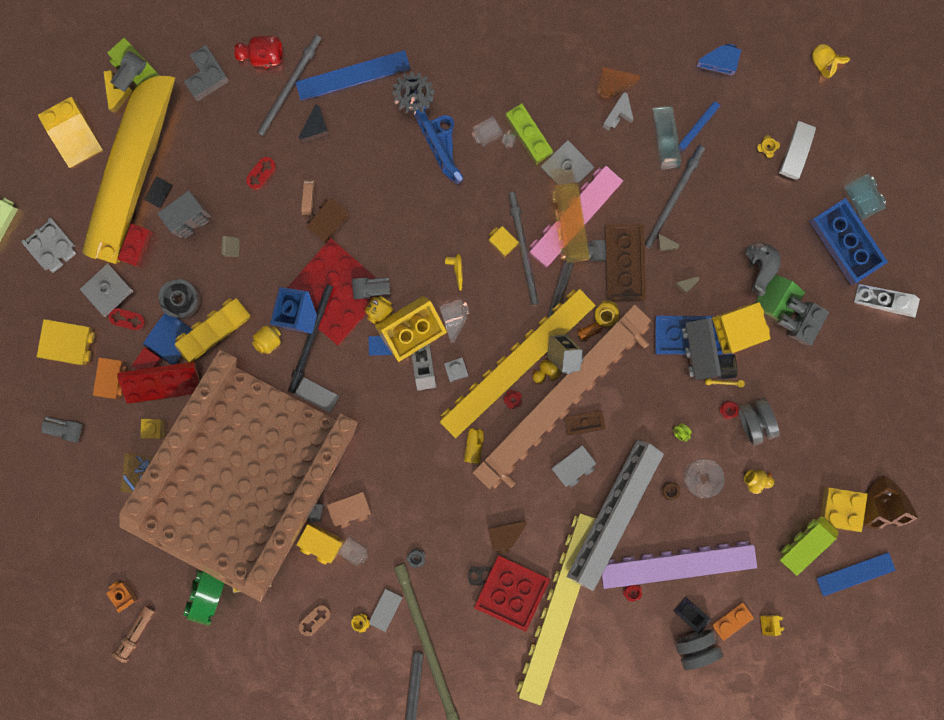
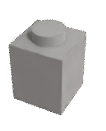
(456, 369)

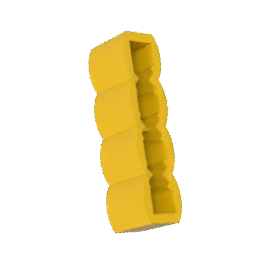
(213, 330)

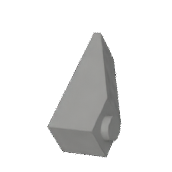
(423, 368)

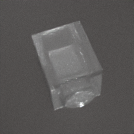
(487, 131)

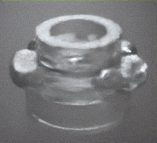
(509, 139)

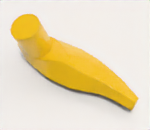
(457, 262)

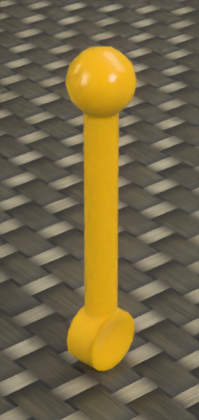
(708, 381)

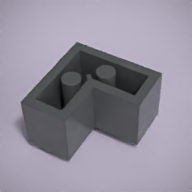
(210, 74)

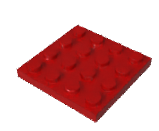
(334, 267)

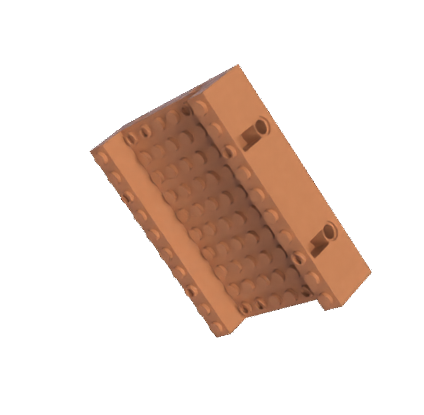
(236, 478)

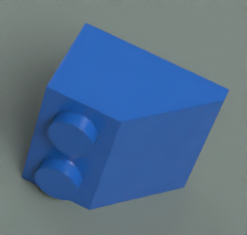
(294, 311)

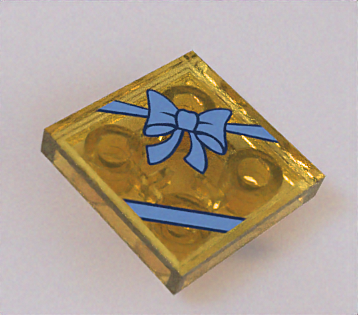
(133, 470)

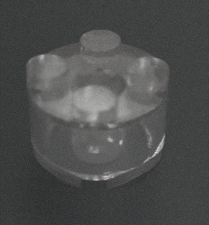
(692, 478)

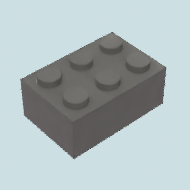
(184, 215)

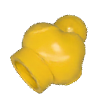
(548, 368)
(758, 480)

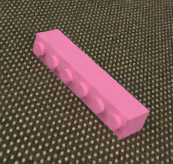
(592, 198)

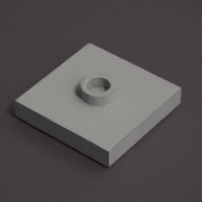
(567, 165)
(106, 290)

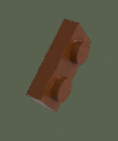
(584, 423)

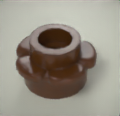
(675, 491)

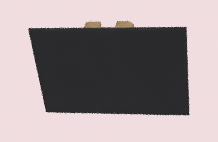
(157, 191)

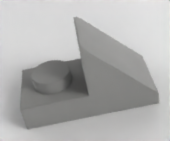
(621, 109)

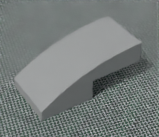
(316, 394)

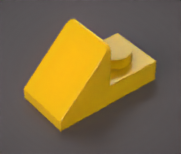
(114, 96)

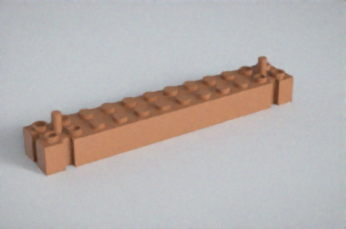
(555, 404)

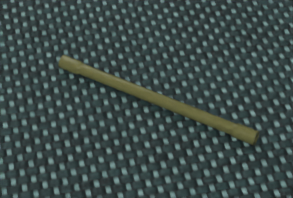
(404, 581)

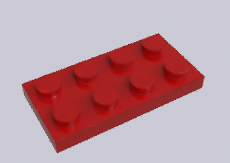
(159, 382)

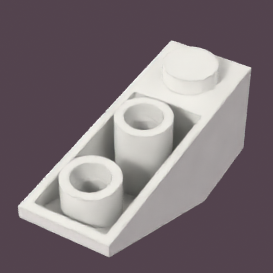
(887, 300)

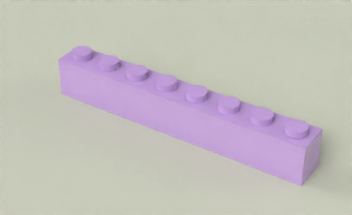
(679, 565)

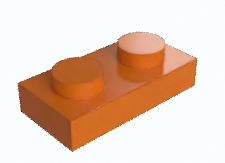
(732, 621)

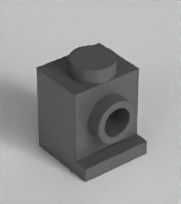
(316, 513)

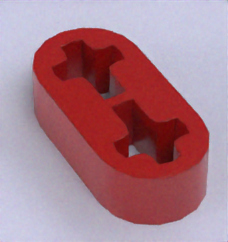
(257, 170)
(126, 324)

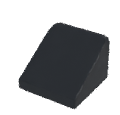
(728, 366)

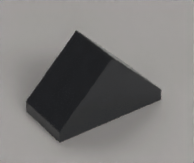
(314, 126)
(692, 615)

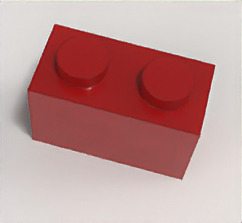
(135, 245)

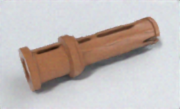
(129, 641)

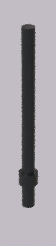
(297, 374)

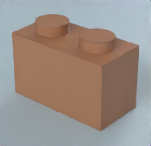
(349, 509)

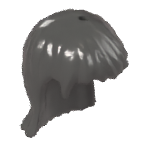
(768, 262)

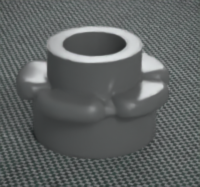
(416, 553)

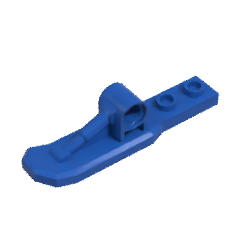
(440, 142)

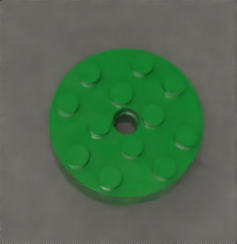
(204, 598)

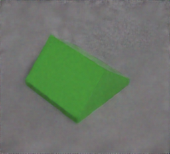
(777, 296)

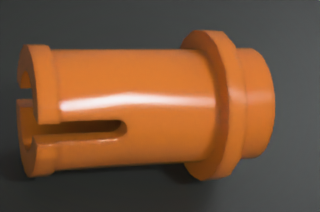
(589, 331)

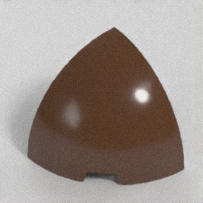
(887, 505)

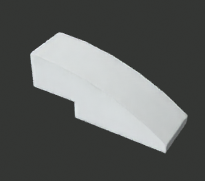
(797, 150)

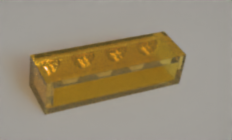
(571, 221)

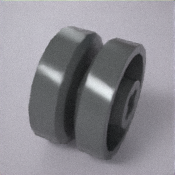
(758, 421)
(698, 649)

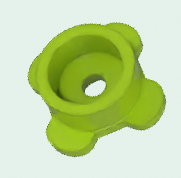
(682, 432)

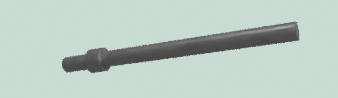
(308, 53)
(692, 165)
(515, 211)

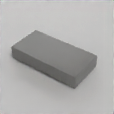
(385, 610)

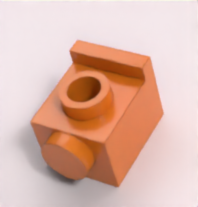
(127, 595)

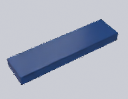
(855, 574)

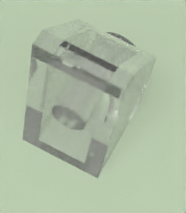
(454, 318)

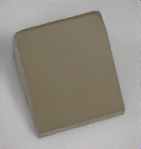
(666, 244)
(230, 246)
(685, 285)

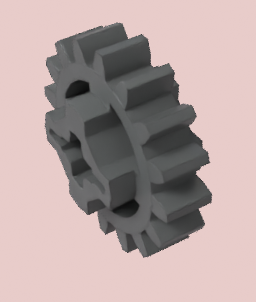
(413, 84)

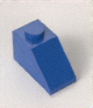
(722, 59)

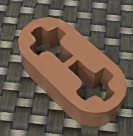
(308, 196)
(318, 623)

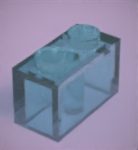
(865, 196)

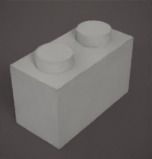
(573, 466)

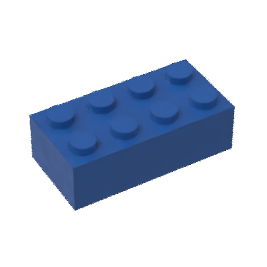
(848, 241)

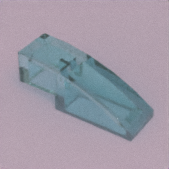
(666, 137)

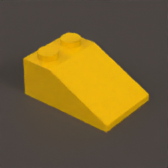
(70, 132)

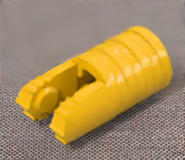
(474, 446)

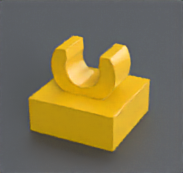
(771, 625)

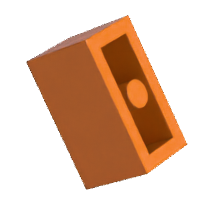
(106, 379)

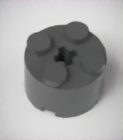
(190, 296)

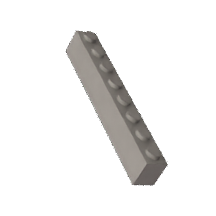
(615, 515)

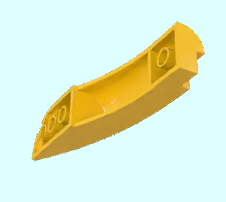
(127, 168)

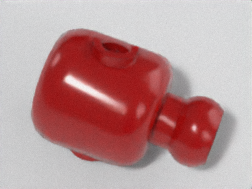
(261, 51)

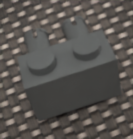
(807, 323)

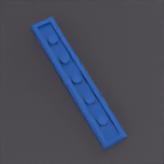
(353, 75)

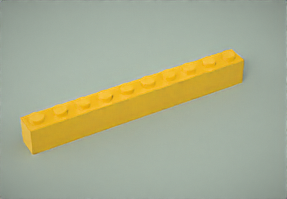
(516, 364)

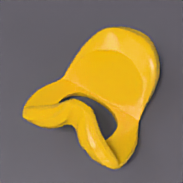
(823, 56)

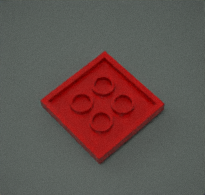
(511, 593)

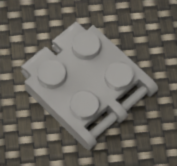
(50, 246)

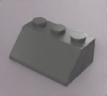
(701, 349)

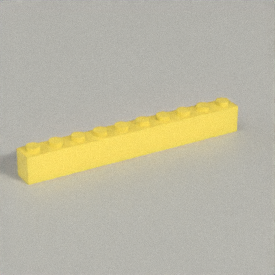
(554, 617)

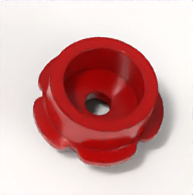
(512, 394)
(734, 409)
(632, 597)

